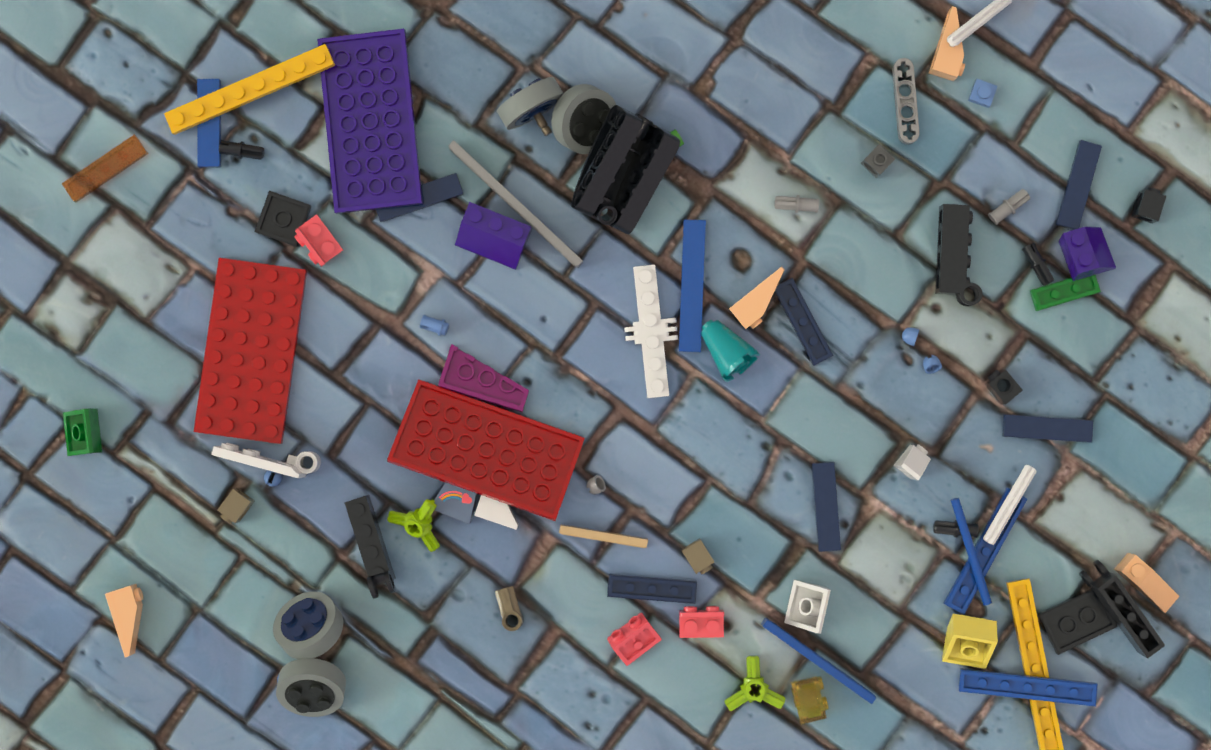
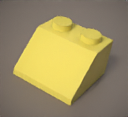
(970, 641)

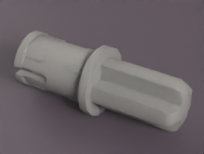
(796, 203)
(1009, 206)

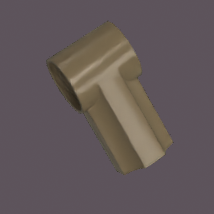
(509, 605)

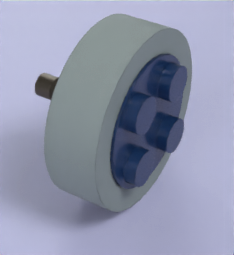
(531, 104)
(308, 625)

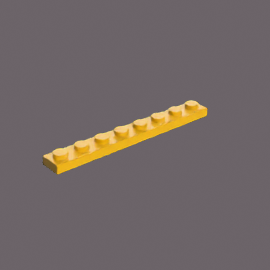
(249, 89)
(1034, 661)

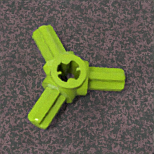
(418, 523)
(763, 693)

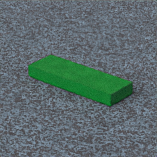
(1063, 292)

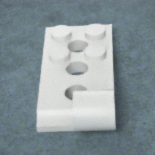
(293, 467)

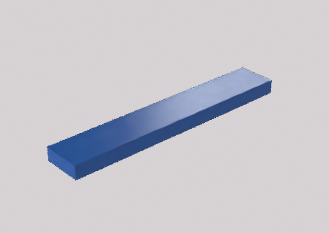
(692, 285)
(965, 584)
(818, 660)
(1028, 687)

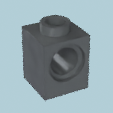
(877, 161)

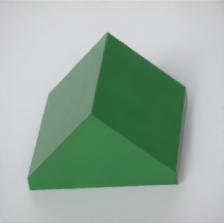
(82, 432)

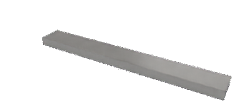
(515, 204)

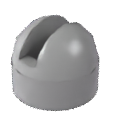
(596, 485)

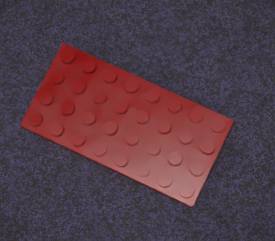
(250, 350)
(486, 450)

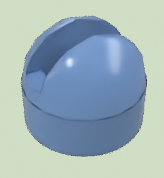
(910, 335)
(932, 364)
(276, 480)

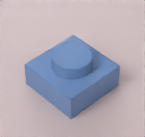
(982, 93)

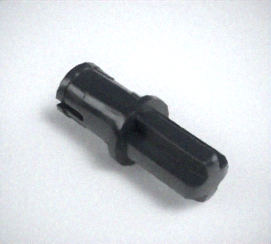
(241, 150)
(1038, 264)
(952, 528)

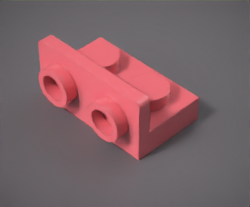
(318, 240)
(701, 623)
(633, 639)

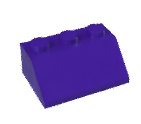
(493, 235)

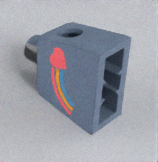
(456, 502)

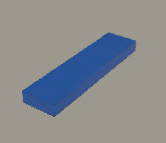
(210, 131)

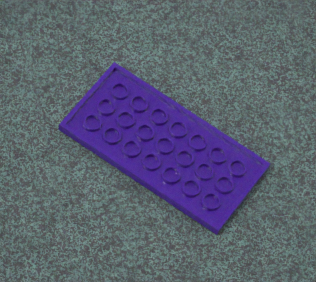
(370, 122)

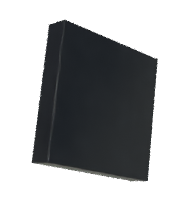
(281, 218)

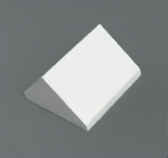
(807, 606)

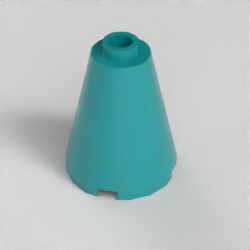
(728, 349)

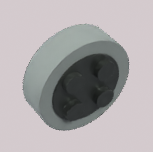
(580, 116)
(311, 687)

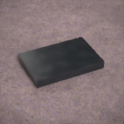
(1076, 621)

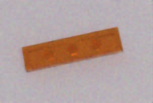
(104, 168)

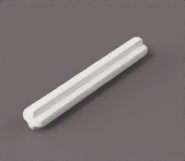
(977, 21)
(1009, 504)

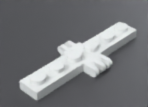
(651, 331)

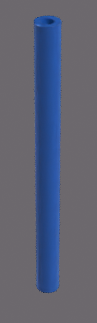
(971, 552)

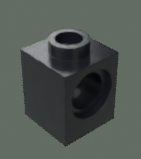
(1149, 205)
(1012, 388)

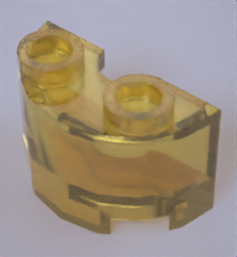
(808, 699)

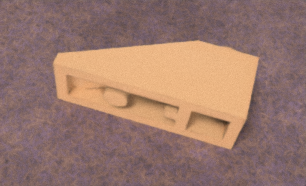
(947, 59)
(755, 303)
(1147, 581)
(126, 612)

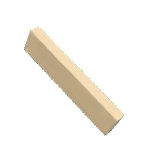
(603, 536)

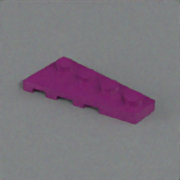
(472, 378)

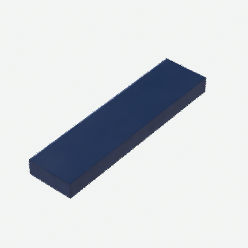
(1078, 185)
(432, 193)
(803, 322)
(1047, 428)
(826, 506)
(652, 589)

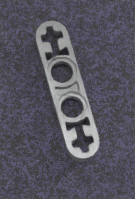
(908, 101)

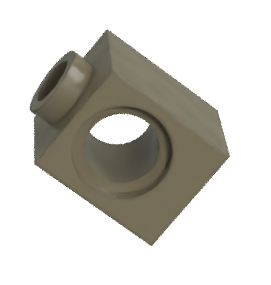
(235, 506)
(698, 557)

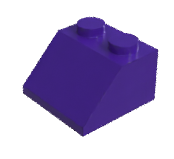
(1086, 252)

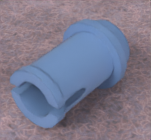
(434, 325)

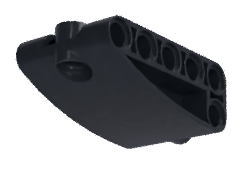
(623, 169)

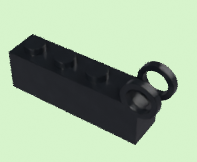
(953, 253)
(371, 544)
(1124, 611)

